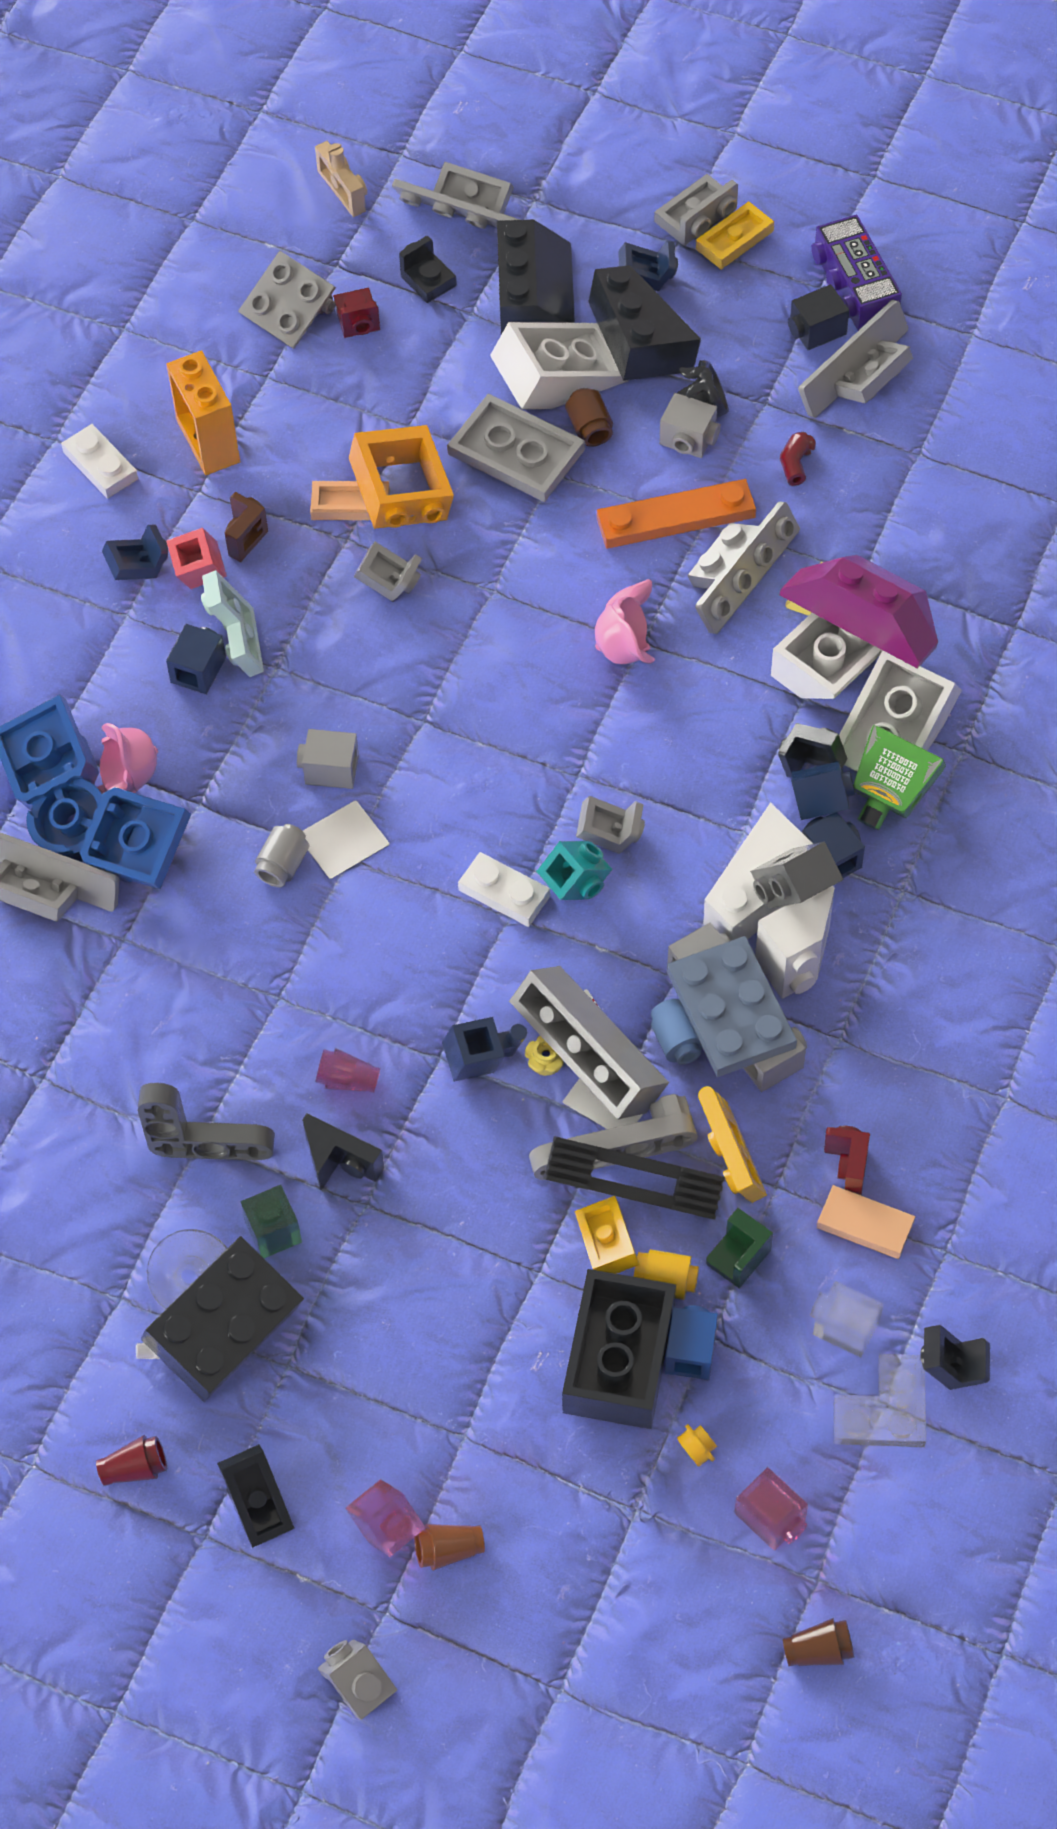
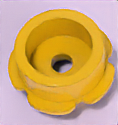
(697, 1444)

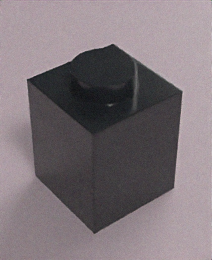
(818, 317)

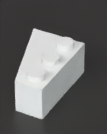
(732, 901)

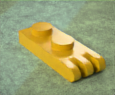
(729, 1143)

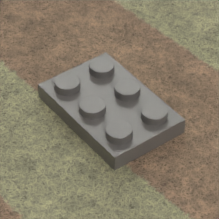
(516, 447)

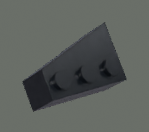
(640, 326)

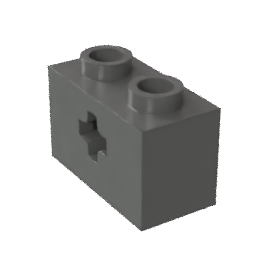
(795, 875)

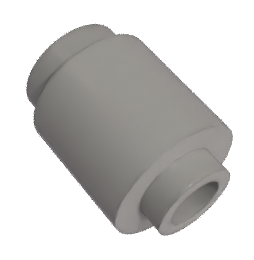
(281, 855)

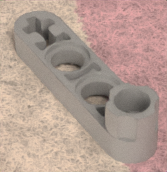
(666, 1132)

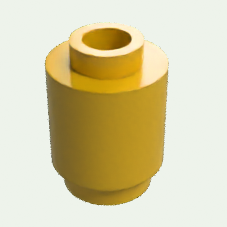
(668, 1268)

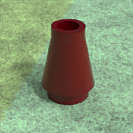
(133, 1462)

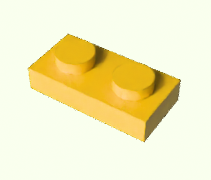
(734, 235)
(606, 1236)

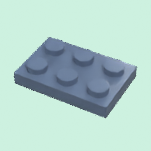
(731, 1006)

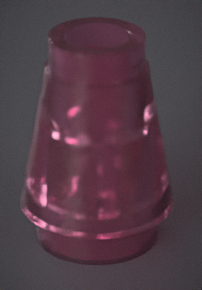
(345, 1072)

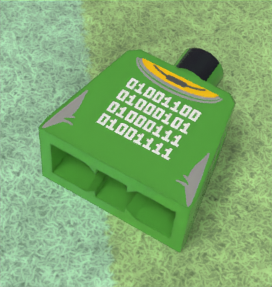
(893, 776)

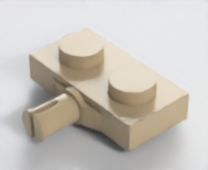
(336, 173)

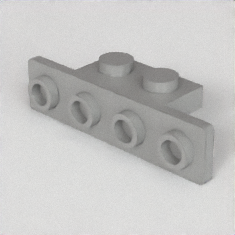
(462, 193)
(861, 363)
(738, 563)
(49, 881)

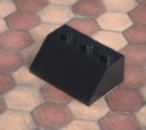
(534, 274)

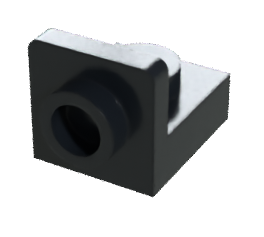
(425, 271)

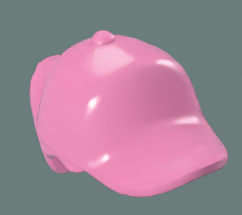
(623, 627)
(126, 759)

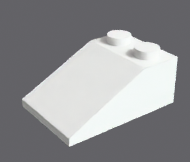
(552, 361)
(901, 701)

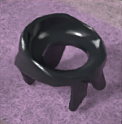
(706, 386)

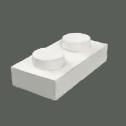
(99, 461)
(504, 889)

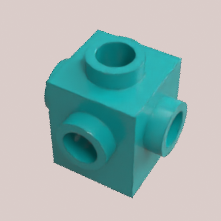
(575, 870)

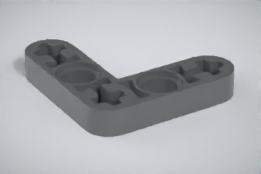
(173, 1137)

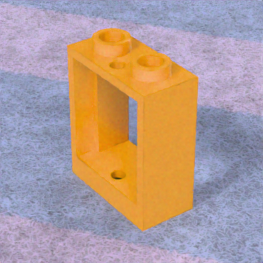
(203, 412)
(399, 447)

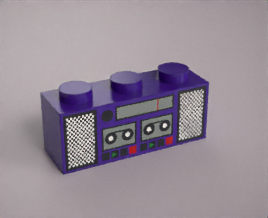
(854, 268)

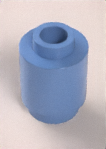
(675, 1032)

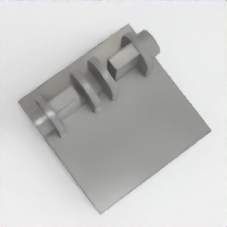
(288, 299)

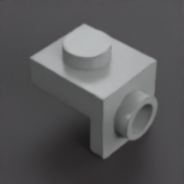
(388, 572)
(610, 825)
(357, 1677)

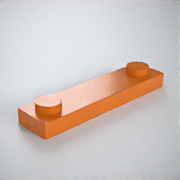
(676, 513)

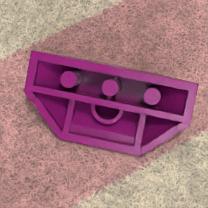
(868, 605)

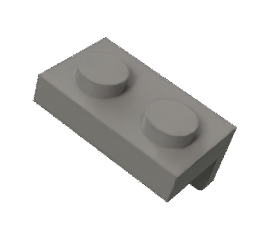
(697, 208)

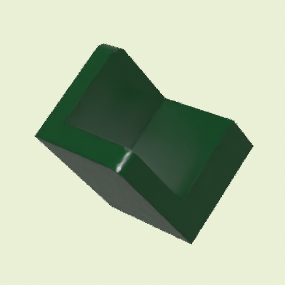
(741, 1248)

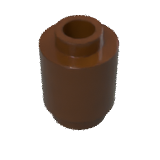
(589, 416)

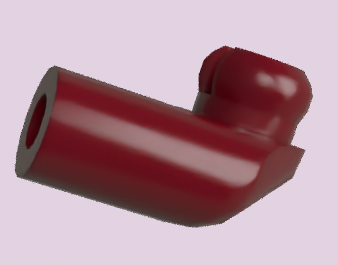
(797, 446)

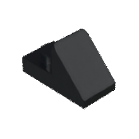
(333, 1146)
(255, 1495)

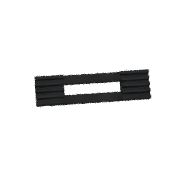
(694, 1191)

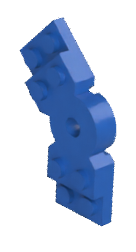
(56, 777)

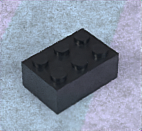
(221, 1318)
(619, 1349)

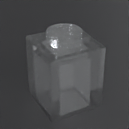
(846, 1318)

